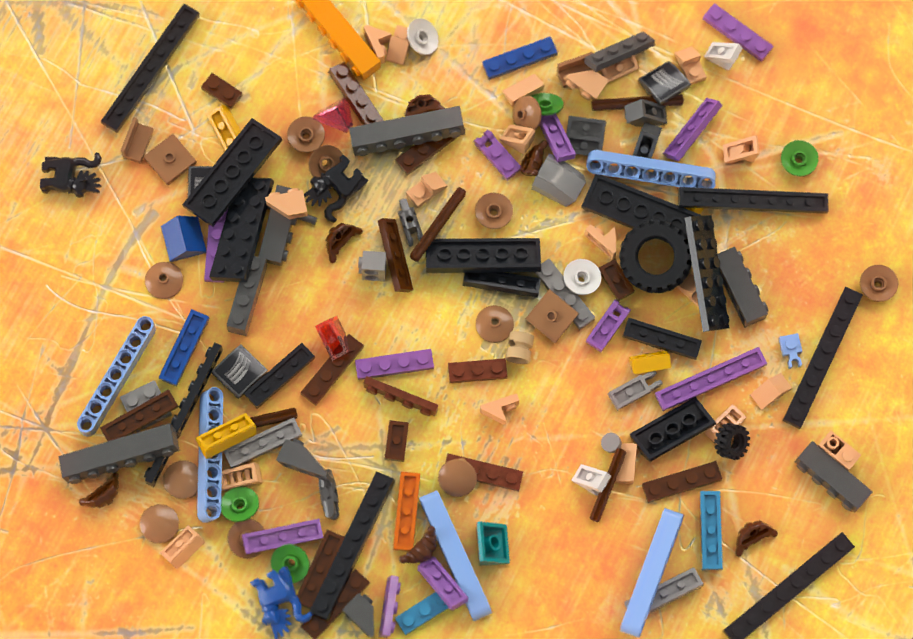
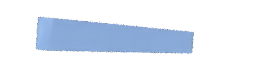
(644, 164)
(116, 367)
(212, 464)
(455, 555)
(651, 572)

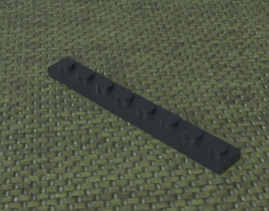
(150, 68)
(752, 200)
(822, 357)
(187, 405)
(352, 546)
(789, 588)

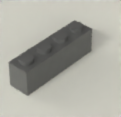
(277, 235)
(741, 288)
(246, 298)
(833, 477)

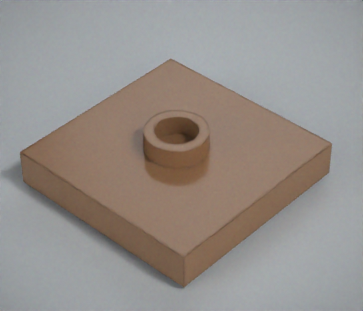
(170, 159)
(552, 316)

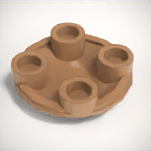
(457, 477)
(181, 479)
(159, 523)

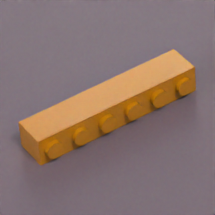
(341, 36)

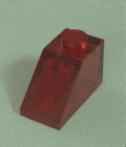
(333, 337)

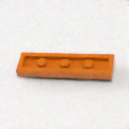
(406, 511)

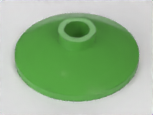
(549, 103)
(803, 151)
(239, 497)
(281, 558)

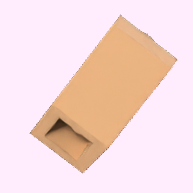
(588, 82)
(289, 204)
(839, 450)

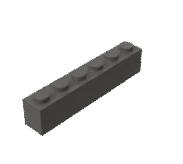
(407, 131)
(119, 453)

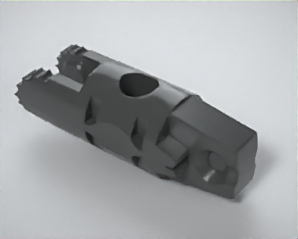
(408, 214)
(329, 497)

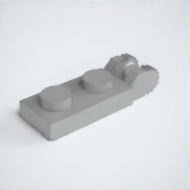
(633, 390)

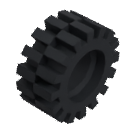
(724, 441)

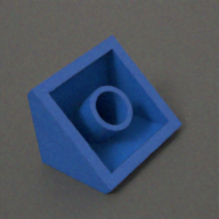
(183, 237)

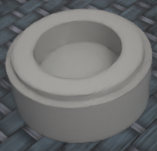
(611, 442)

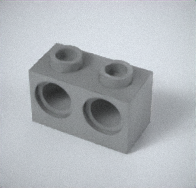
(372, 266)

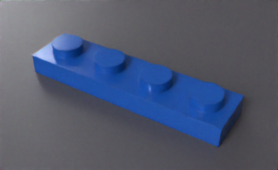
(519, 58)
(184, 347)

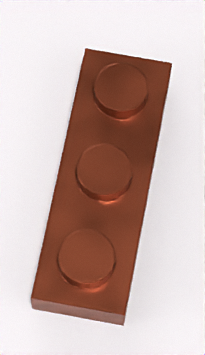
(477, 370)

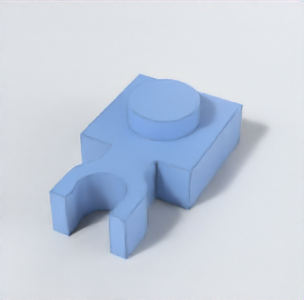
(790, 347)

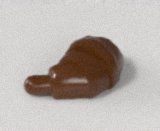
(423, 104)
(533, 160)
(338, 237)
(103, 494)
(751, 534)
(423, 549)

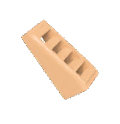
(711, 432)
(241, 483)

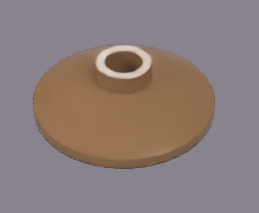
(527, 112)
(304, 126)
(322, 153)
(495, 202)
(882, 275)
(167, 288)
(491, 332)
(235, 537)

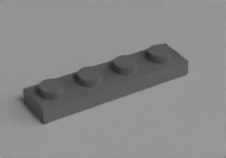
(619, 51)

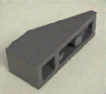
(298, 458)

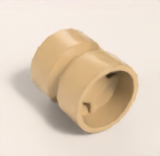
(519, 351)

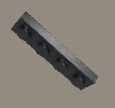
(503, 282)
(662, 338)
(279, 375)

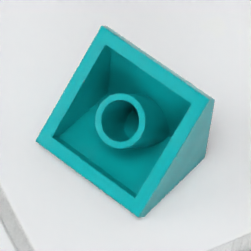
(492, 543)

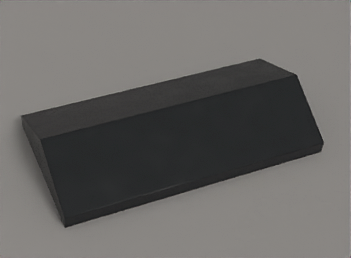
(672, 429)

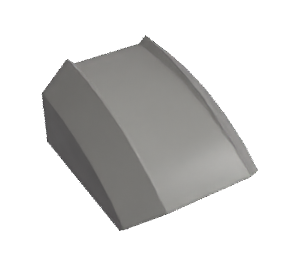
(558, 181)

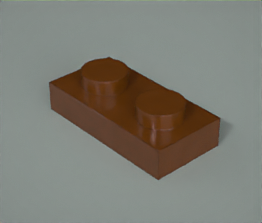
(221, 90)
(616, 280)
(396, 441)

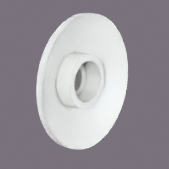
(422, 36)
(586, 270)

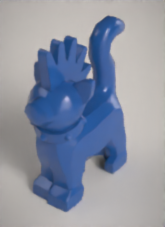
(272, 597)

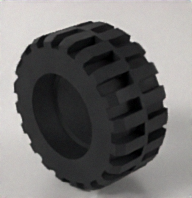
(630, 250)

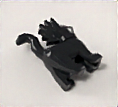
(64, 175)
(335, 178)

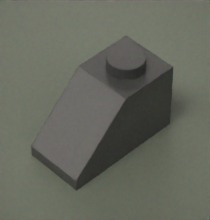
(645, 111)
(647, 140)
(361, 613)

